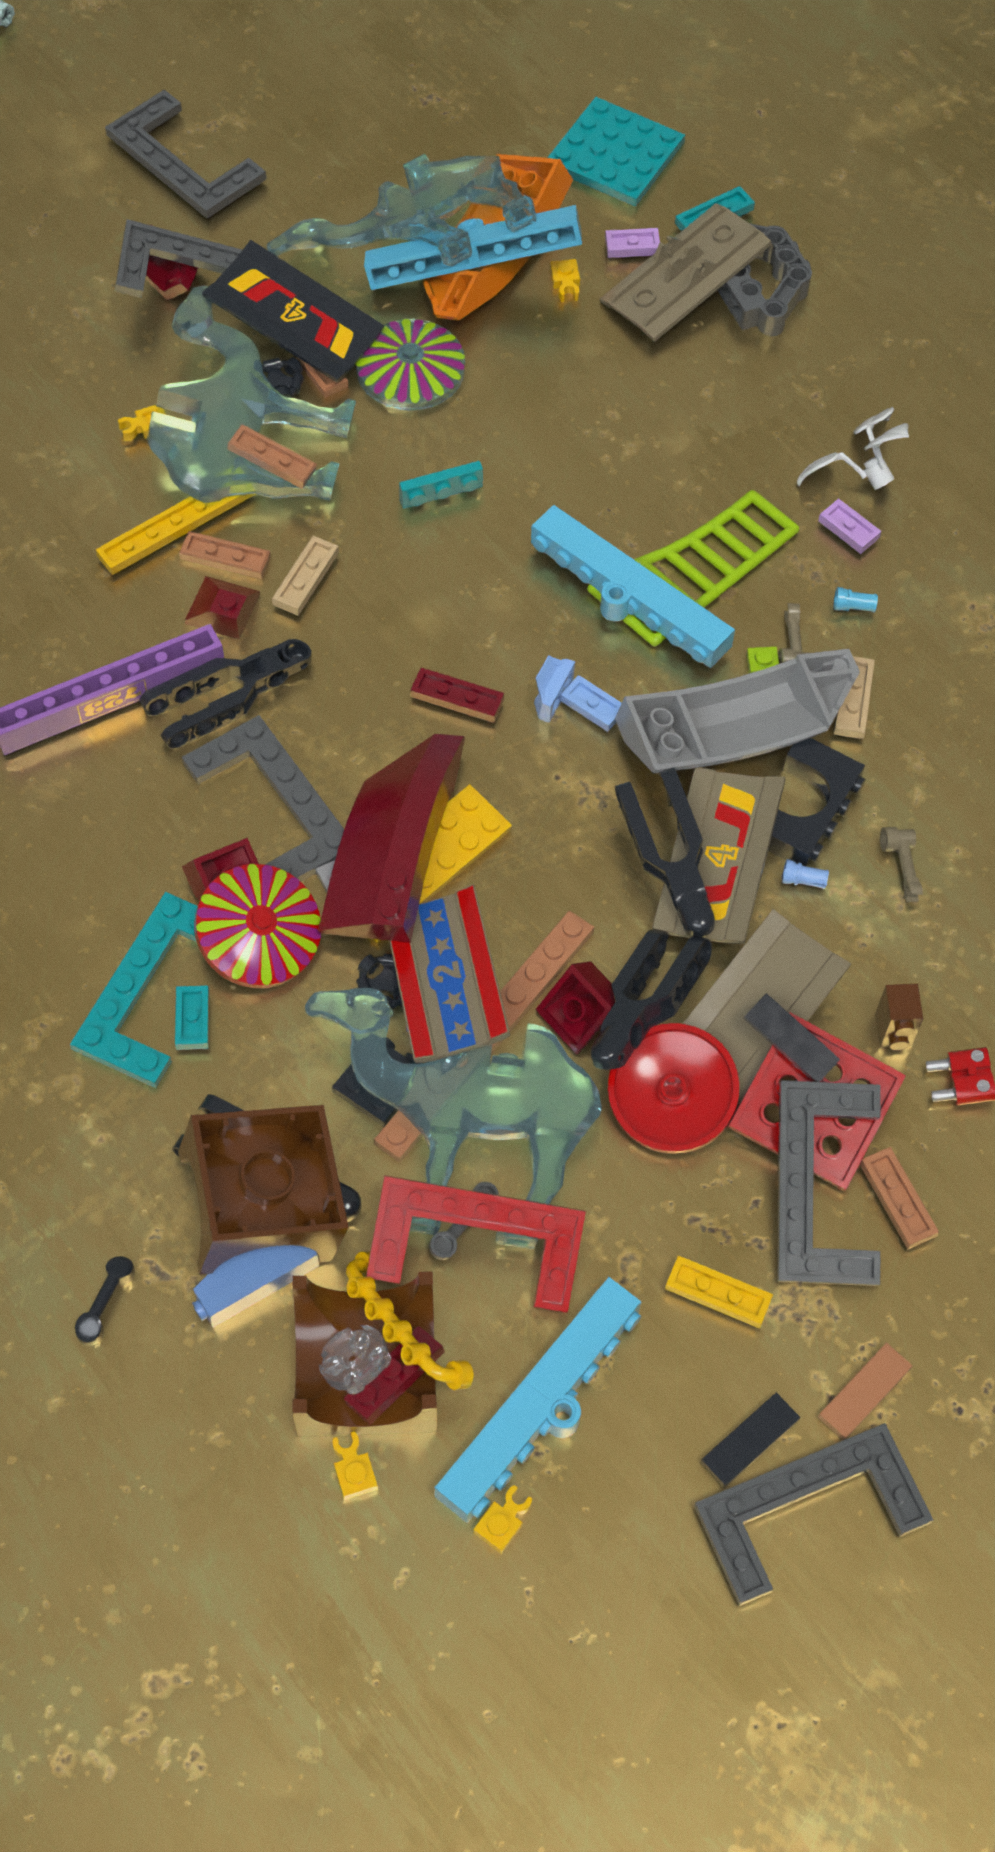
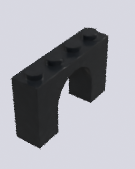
(836, 779)

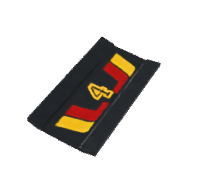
(294, 311)

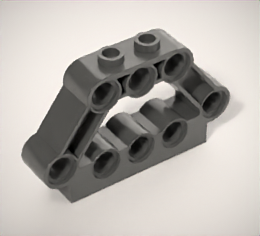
(745, 295)

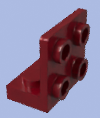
(169, 277)

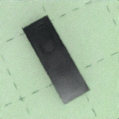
(791, 1038)
(750, 1440)

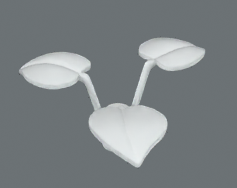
(876, 467)

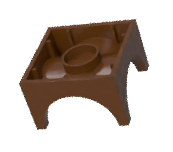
(264, 1182)
(320, 1316)

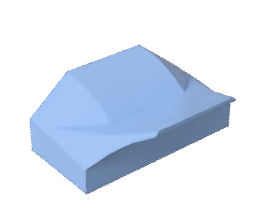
(551, 682)

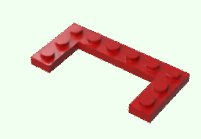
(554, 1223)

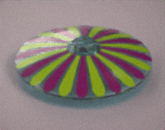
(412, 365)

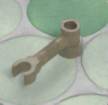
(792, 620)
(901, 841)

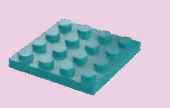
(617, 150)

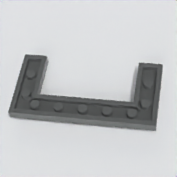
(208, 198)
(145, 240)
(258, 742)
(795, 1252)
(728, 1511)

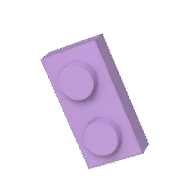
(631, 242)
(849, 526)

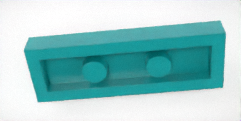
(735, 200)
(441, 484)

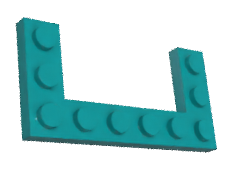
(99, 1033)

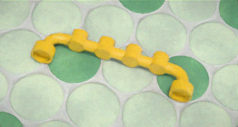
(456, 1373)

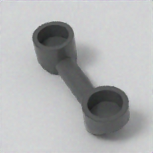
(440, 1244)

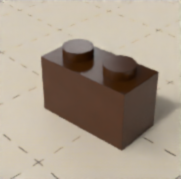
(899, 1016)

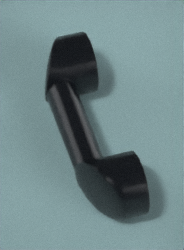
(88, 1325)

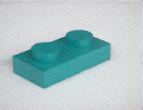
(192, 1017)

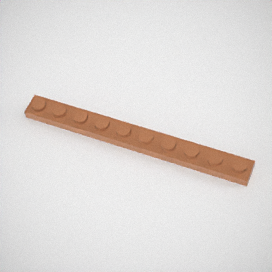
(517, 997)

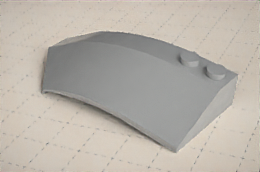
(738, 714)

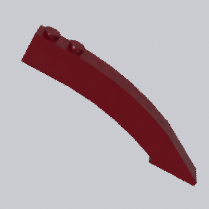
(390, 843)

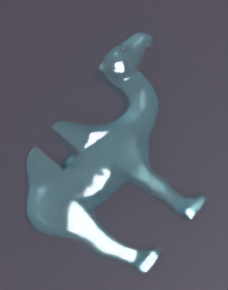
(419, 214)
(219, 405)
(467, 1096)

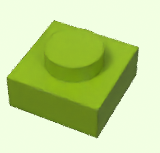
(761, 658)

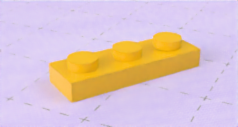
(718, 1291)

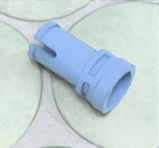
(804, 875)

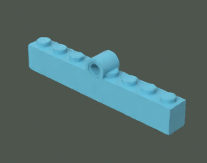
(489, 245)
(631, 588)
(537, 1400)

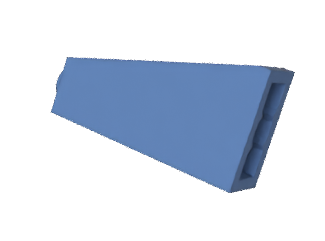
(249, 1279)

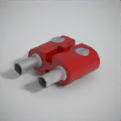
(969, 1074)

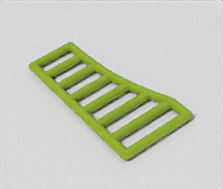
(694, 541)

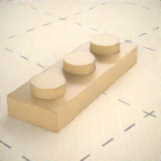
(305, 575)
(853, 712)

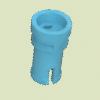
(846, 599)

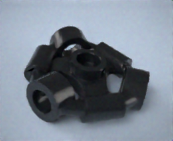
(284, 384)
(385, 982)

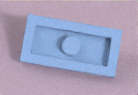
(591, 702)

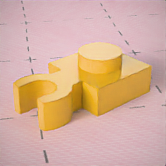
(565, 277)
(139, 424)
(355, 1470)
(501, 1523)

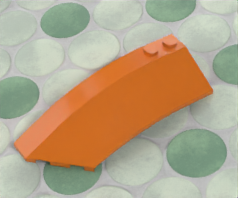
(464, 291)

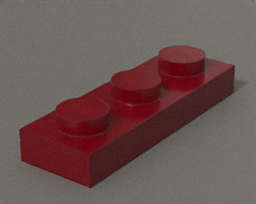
(457, 695)
(391, 1381)

